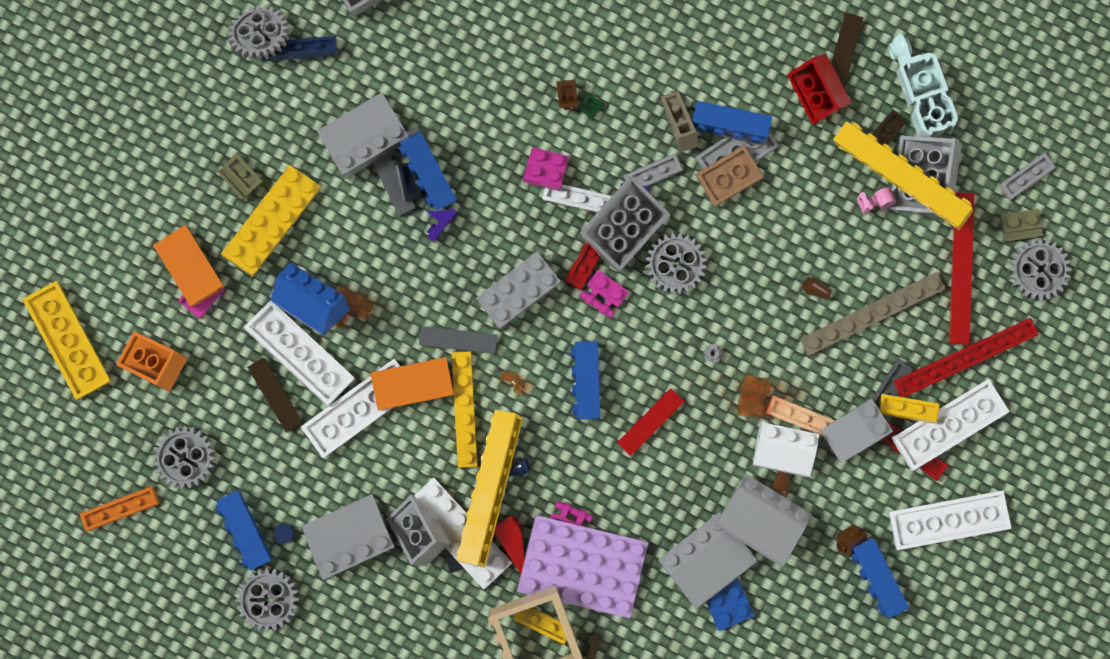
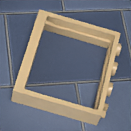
(525, 603)

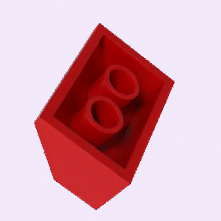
(819, 88)

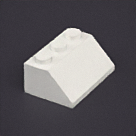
(785, 449)

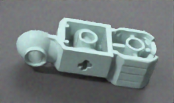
(924, 89)

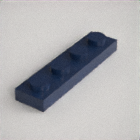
(305, 48)

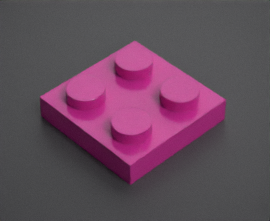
(545, 169)

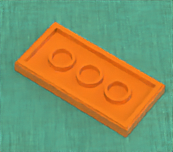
(188, 266)
(412, 383)

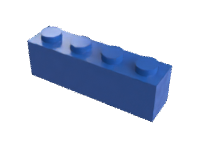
(732, 122)
(427, 169)
(587, 380)
(244, 530)
(879, 578)

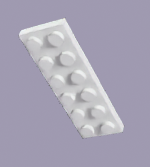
(299, 353)
(345, 417)
(954, 424)
(453, 520)
(949, 520)

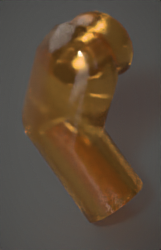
(515, 380)

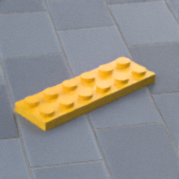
(271, 221)
(66, 340)

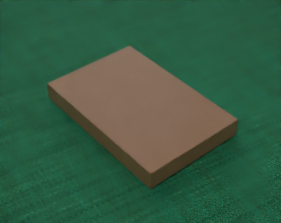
(729, 176)

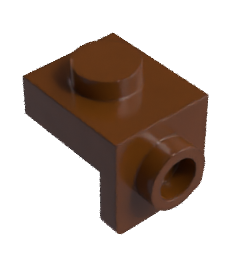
(567, 94)
(849, 539)

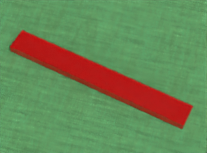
(961, 278)
(965, 357)

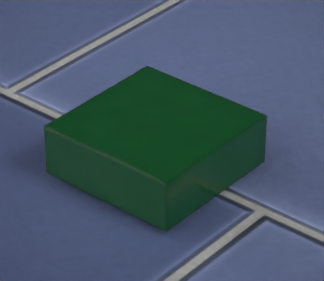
(590, 106)

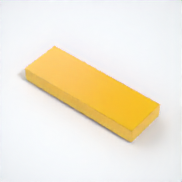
(909, 408)
(541, 623)

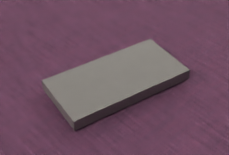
(729, 144)

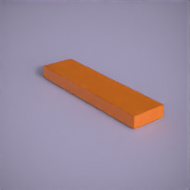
(119, 508)

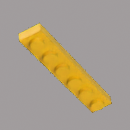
(464, 409)

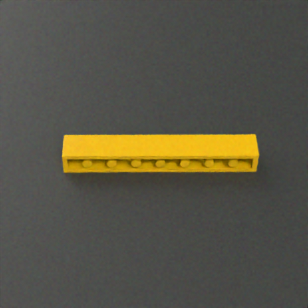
(903, 175)
(489, 489)

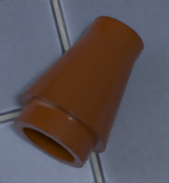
(815, 288)
(781, 484)

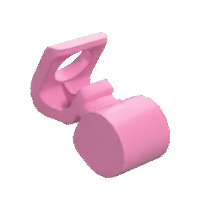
(883, 198)

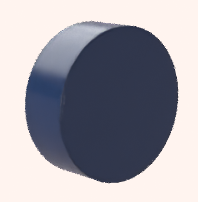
(283, 533)

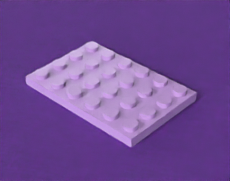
(585, 565)

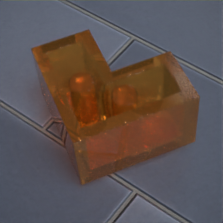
(358, 305)
(751, 396)

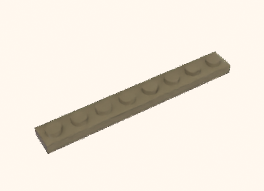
(871, 314)

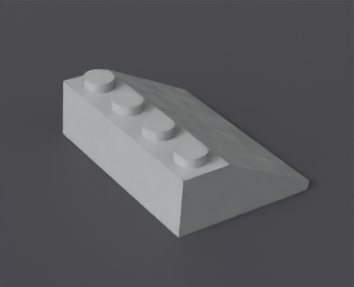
(363, 135)
(936, 158)
(624, 224)
(763, 520)
(348, 537)
(706, 562)

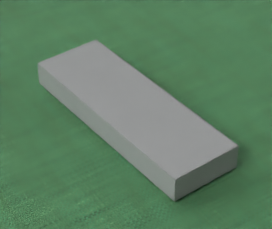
(657, 171)
(1027, 176)

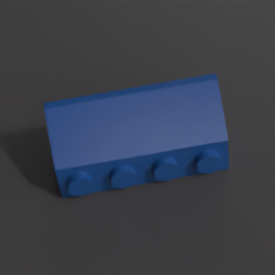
(308, 299)

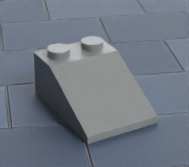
(856, 430)
(418, 532)

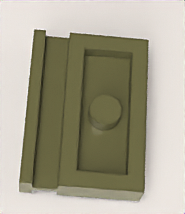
(240, 176)
(1021, 225)

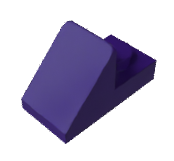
(443, 218)

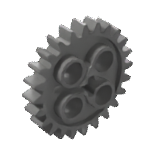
(247, 32)
(682, 247)
(1051, 256)
(175, 472)
(267, 617)

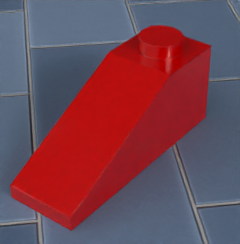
(511, 538)

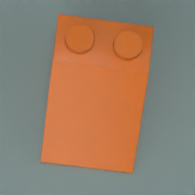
(151, 361)

